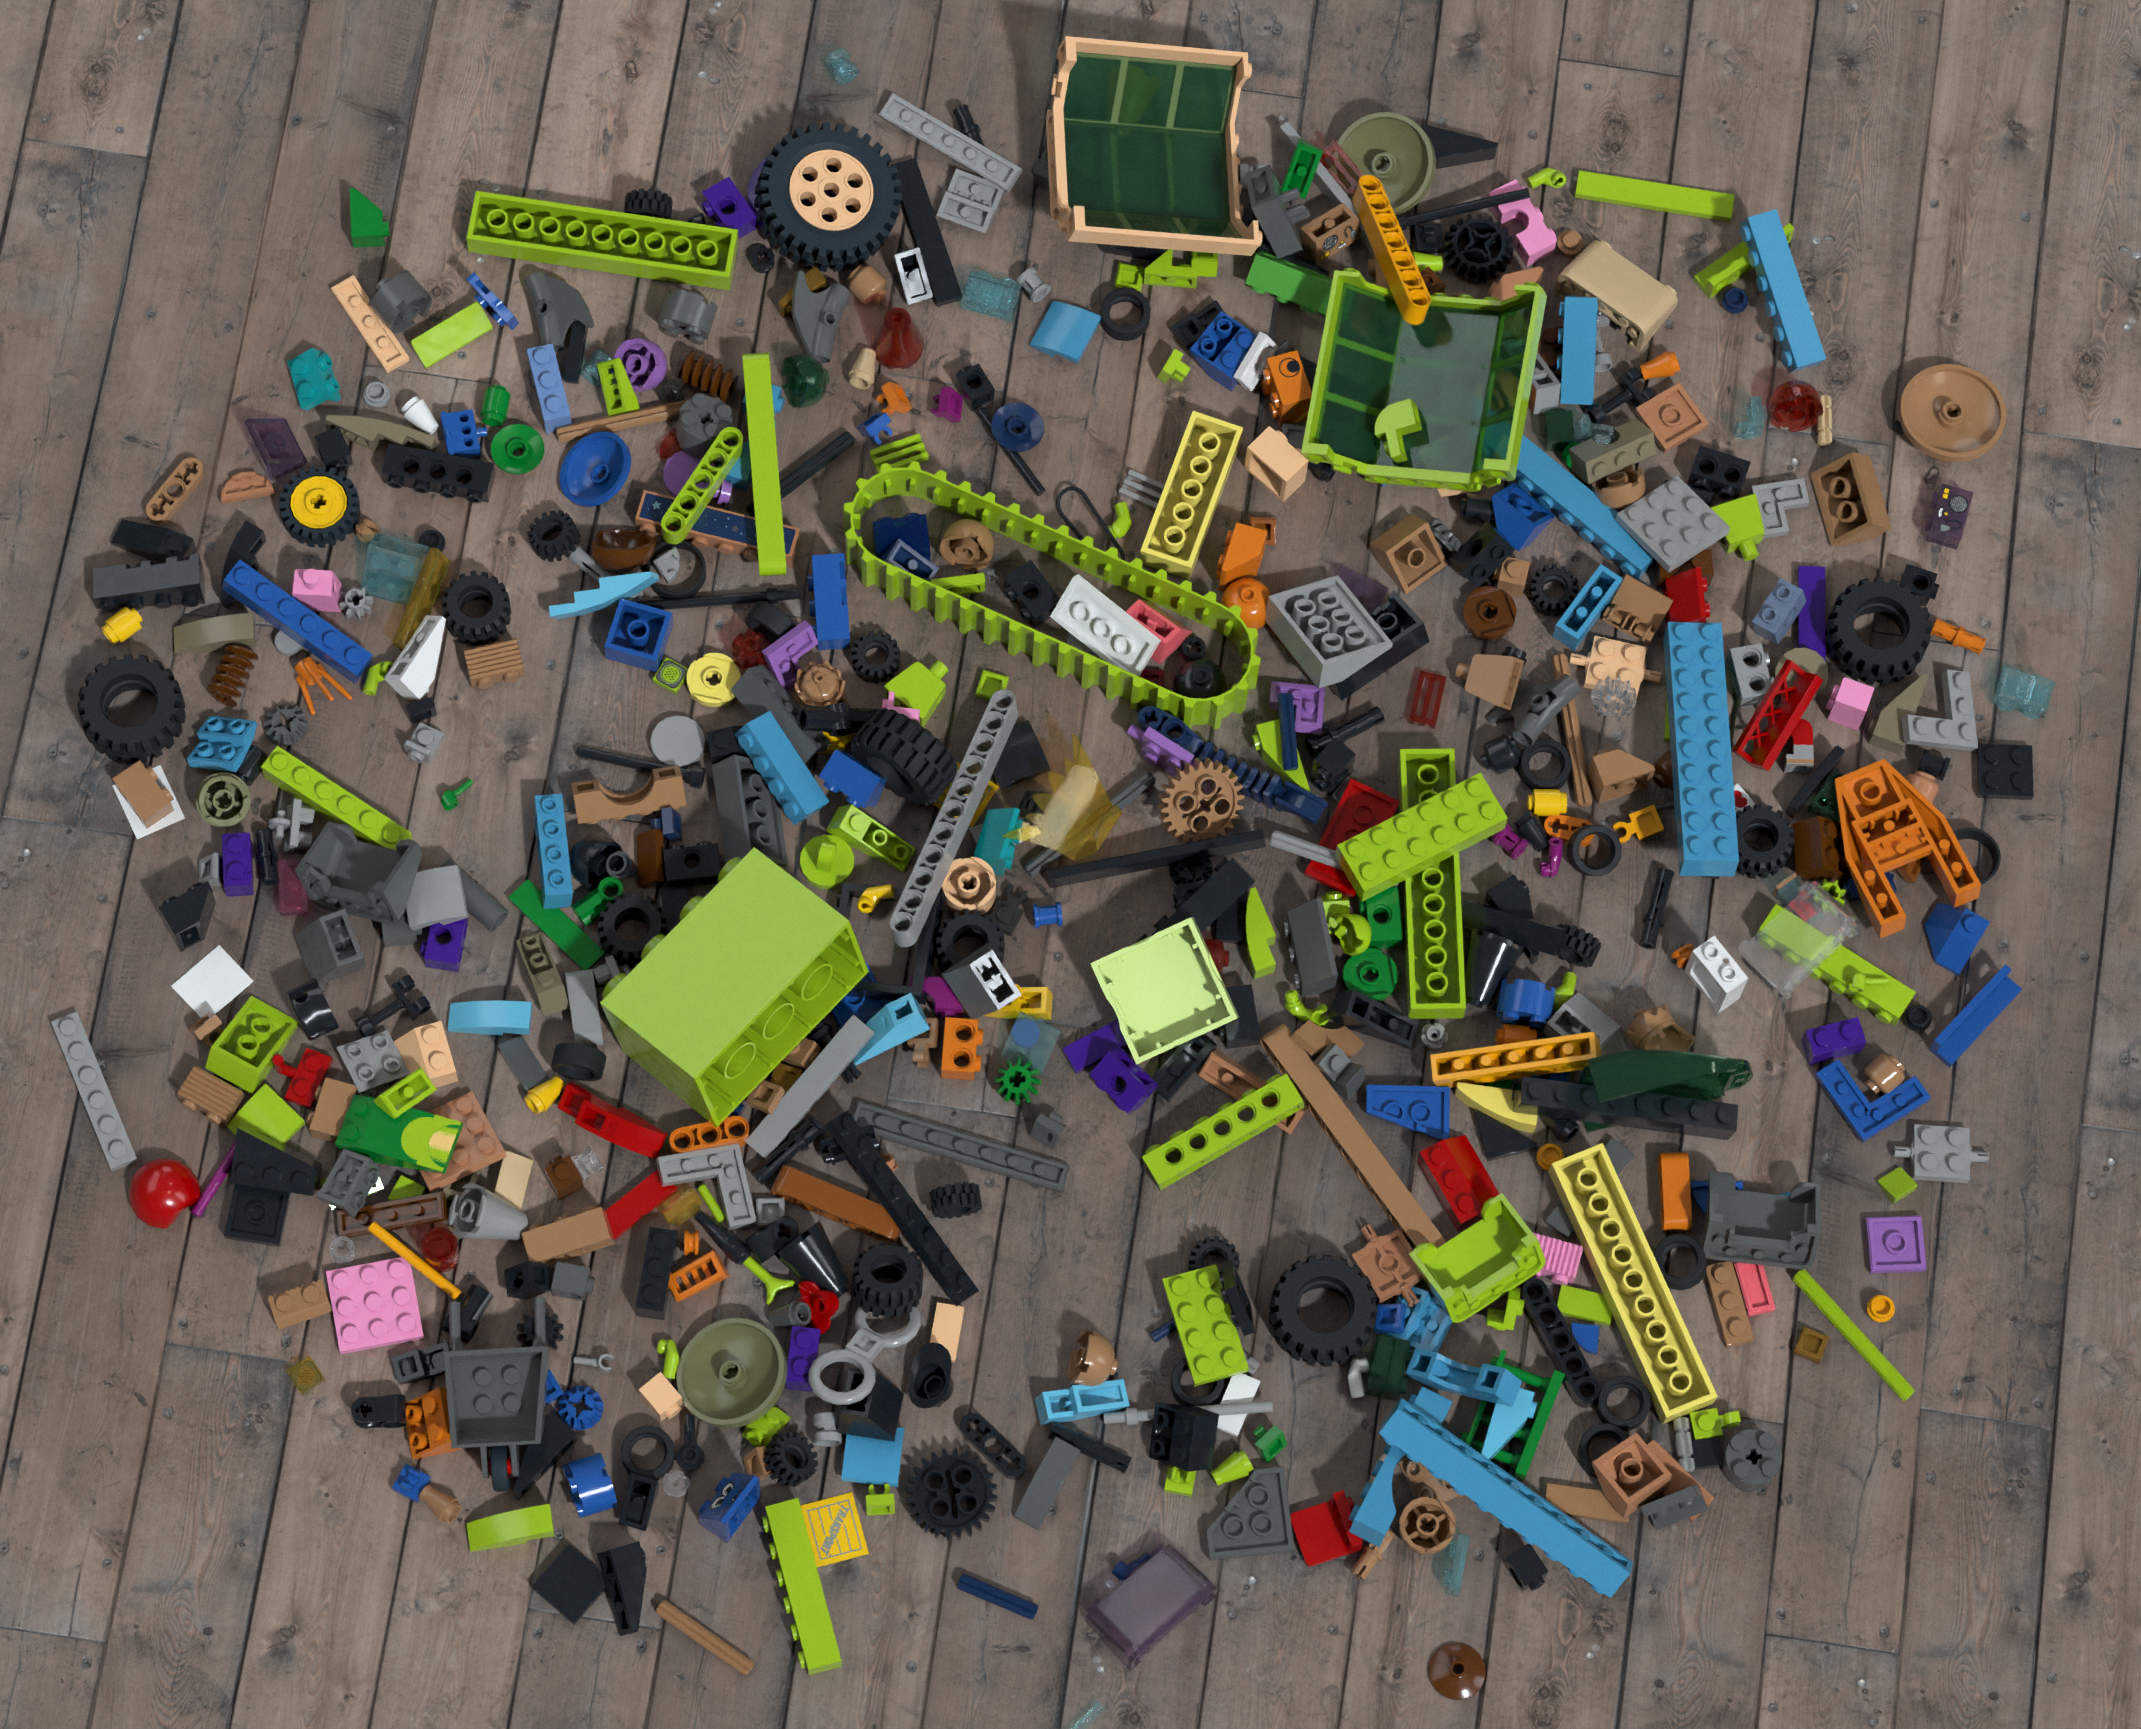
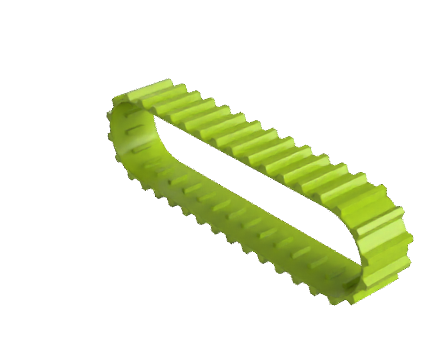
(1061, 546)

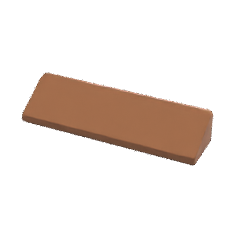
(1236, 1080)

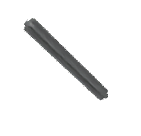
(1120, 799)

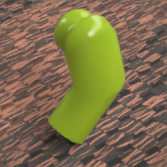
(1547, 177)
(376, 675)

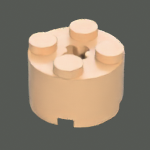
(969, 873)

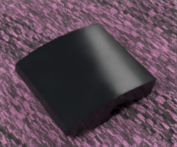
(1020, 758)

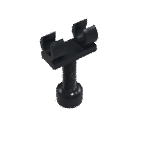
(1598, 413)
(367, 1025)

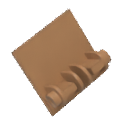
(1637, 610)
(1424, 1484)

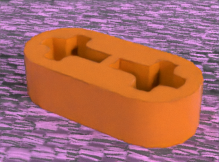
(1569, 824)

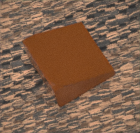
(1267, 523)

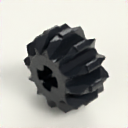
(552, 1330)

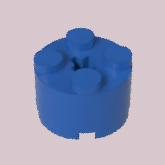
(1525, 1003)
(589, 1485)

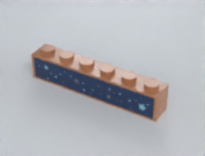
(715, 528)

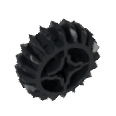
(1471, 231)

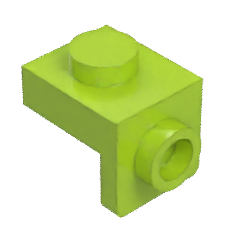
(1334, 906)
(1506, 1319)
(766, 1428)

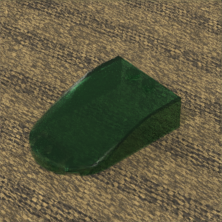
(1663, 1073)

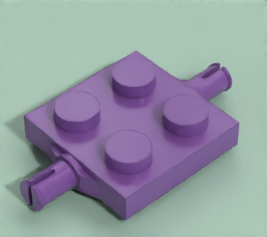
(1161, 750)

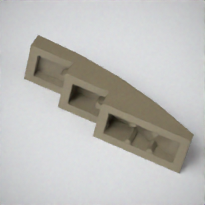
(372, 432)

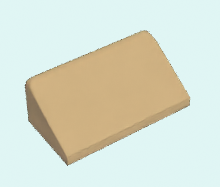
(513, 1179)

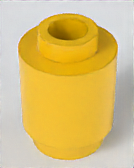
(122, 625)
(1547, 802)

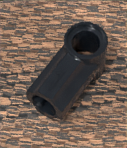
(471, 1310)

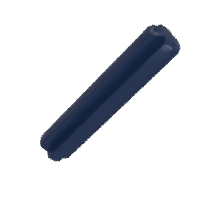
(1287, 731)
(997, 1596)

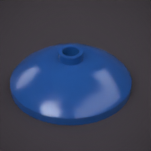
(595, 469)

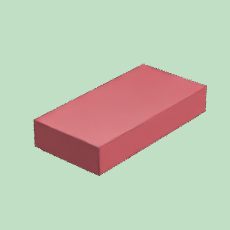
(1754, 1288)

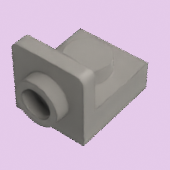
(423, 743)

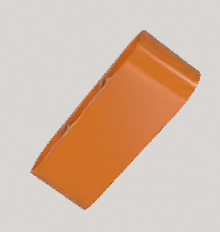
(695, 1133)
(1674, 1191)

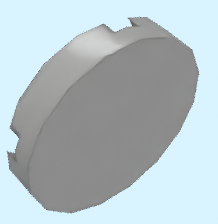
(678, 741)

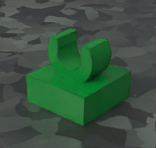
(1269, 1442)

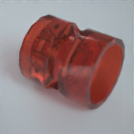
(440, 1249)

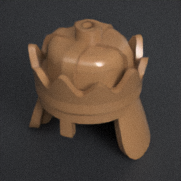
(819, 685)
(1658, 1031)

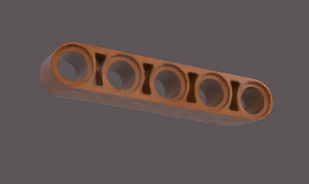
(835, 1204)

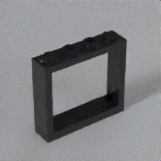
(925, 954)

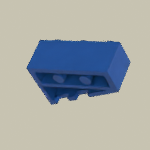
(829, 601)

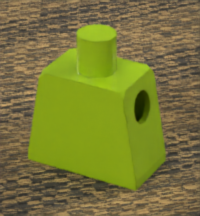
(1745, 526)
(919, 688)

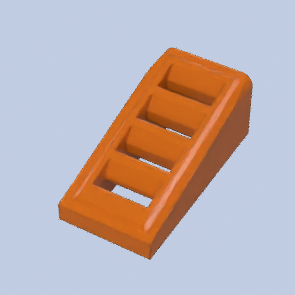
(701, 1285)

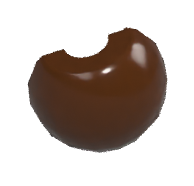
(622, 550)

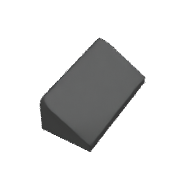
(522, 1063)

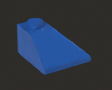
(1519, 516)

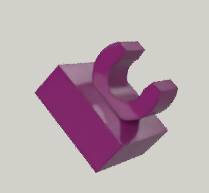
(949, 405)

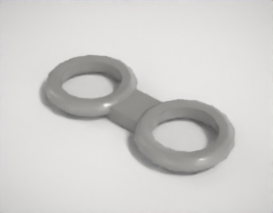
(861, 1352)

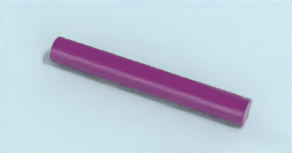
(214, 1183)

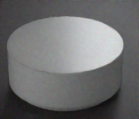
(286, 645)

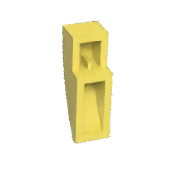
(1496, 1104)

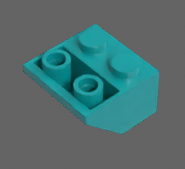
(991, 845)

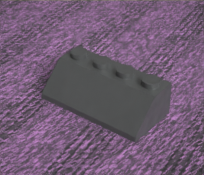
(747, 811)

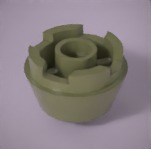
(223, 799)

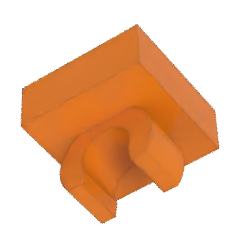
(896, 399)

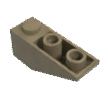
(542, 974)

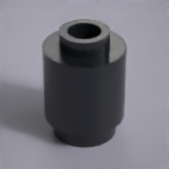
(1477, 508)
(251, 765)

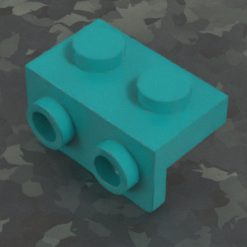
(314, 378)

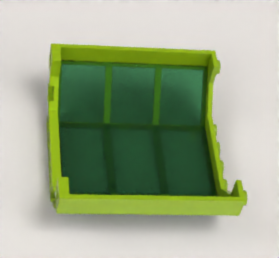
(1460, 366)

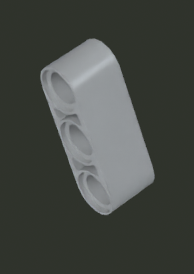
(584, 1008)

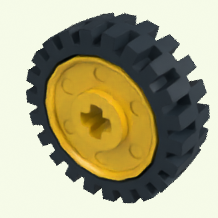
(332, 519)

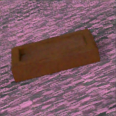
(650, 858)

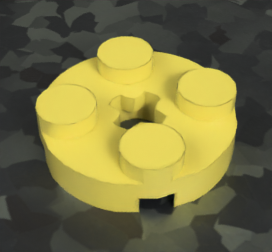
(704, 668)

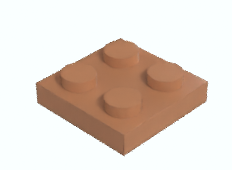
(1672, 417)

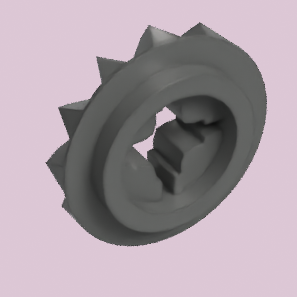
(1444, 534)
(281, 735)

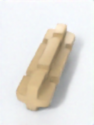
(1824, 422)

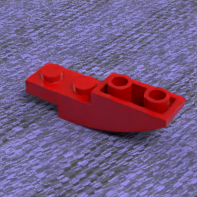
(610, 1123)

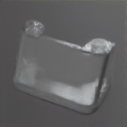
(1797, 940)

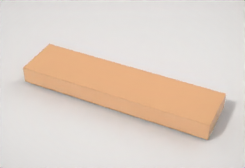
(371, 328)

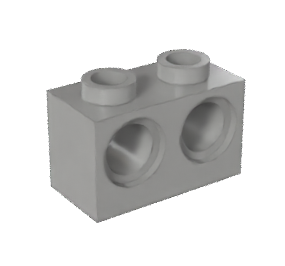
(1744, 675)

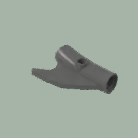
(556, 308)
(818, 316)
(1536, 707)

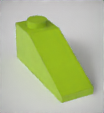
(1268, 741)

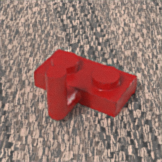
(305, 1078)

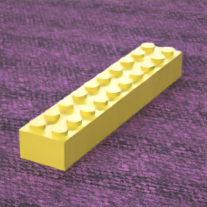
(1632, 1283)

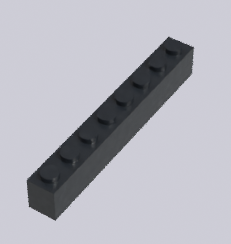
(1635, 1111)

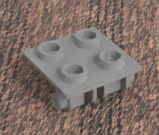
(372, 1062)

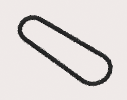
(1094, 511)

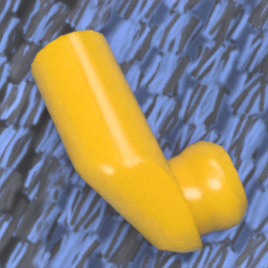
(873, 895)

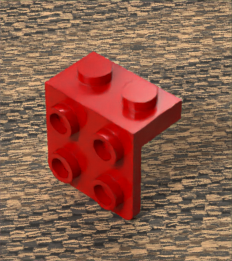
(1324, 1530)

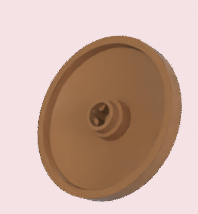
(1952, 413)

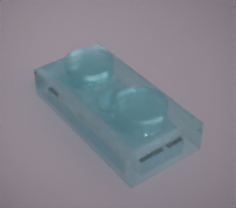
(1454, 1576)

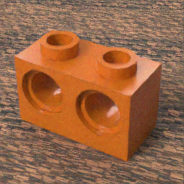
(956, 1048)

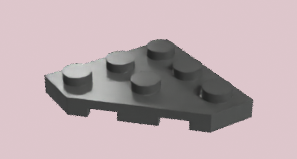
(1254, 1520)

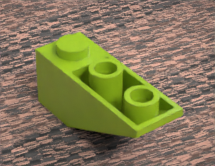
(870, 837)

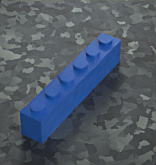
(297, 621)

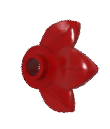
(821, 1303)

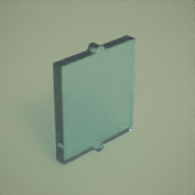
(1031, 1041)

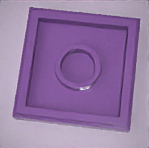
(1895, 1244)

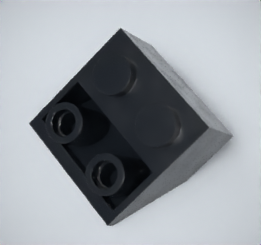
(189, 915)
(875, 1414)
(1183, 1436)

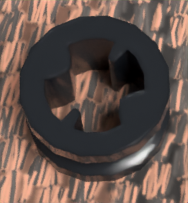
(765, 267)
(1192, 641)

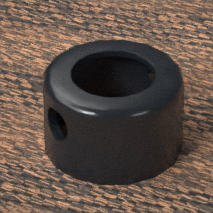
(312, 1010)

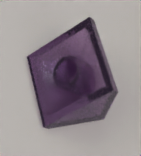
(275, 446)

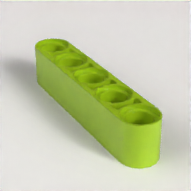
(701, 497)

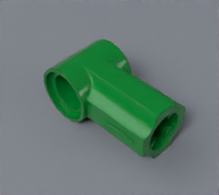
(591, 905)

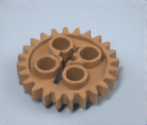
(1188, 784)

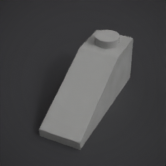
(1544, 388)

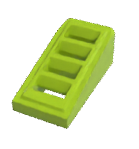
(615, 402)

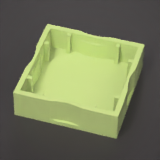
(1164, 990)

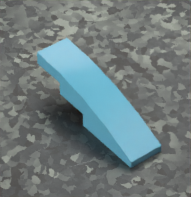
(610, 592)

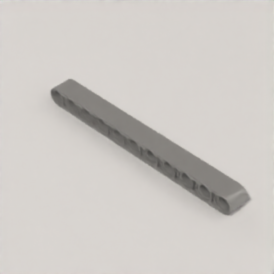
(954, 828)

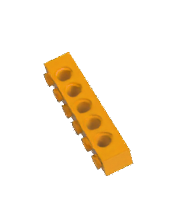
(1514, 1060)

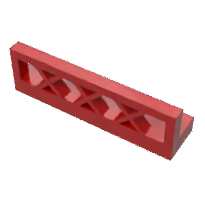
(1781, 719)

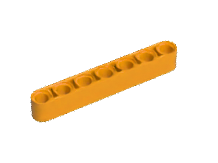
(1391, 249)

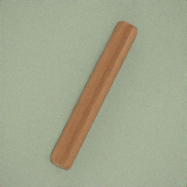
(704, 1637)

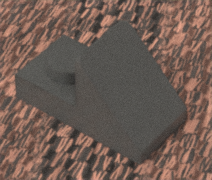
(1340, 1071)

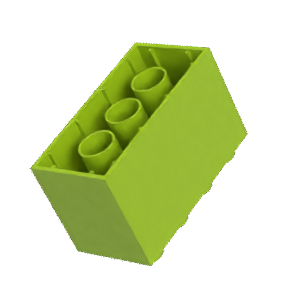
(734, 985)

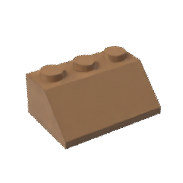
(1850, 500)

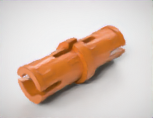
(1958, 636)

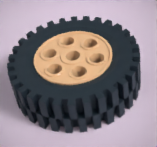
(801, 227)

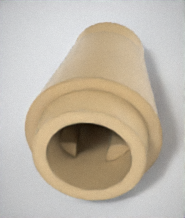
(863, 370)

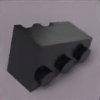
(270, 1165)

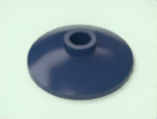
(1018, 417)

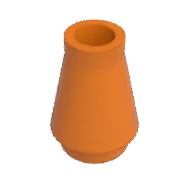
(1660, 366)

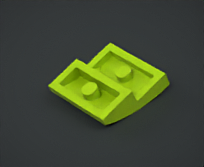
(268, 1115)

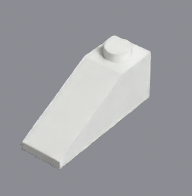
(418, 661)

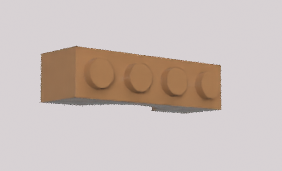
(597, 803)

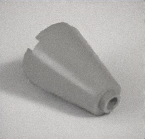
(485, 1215)

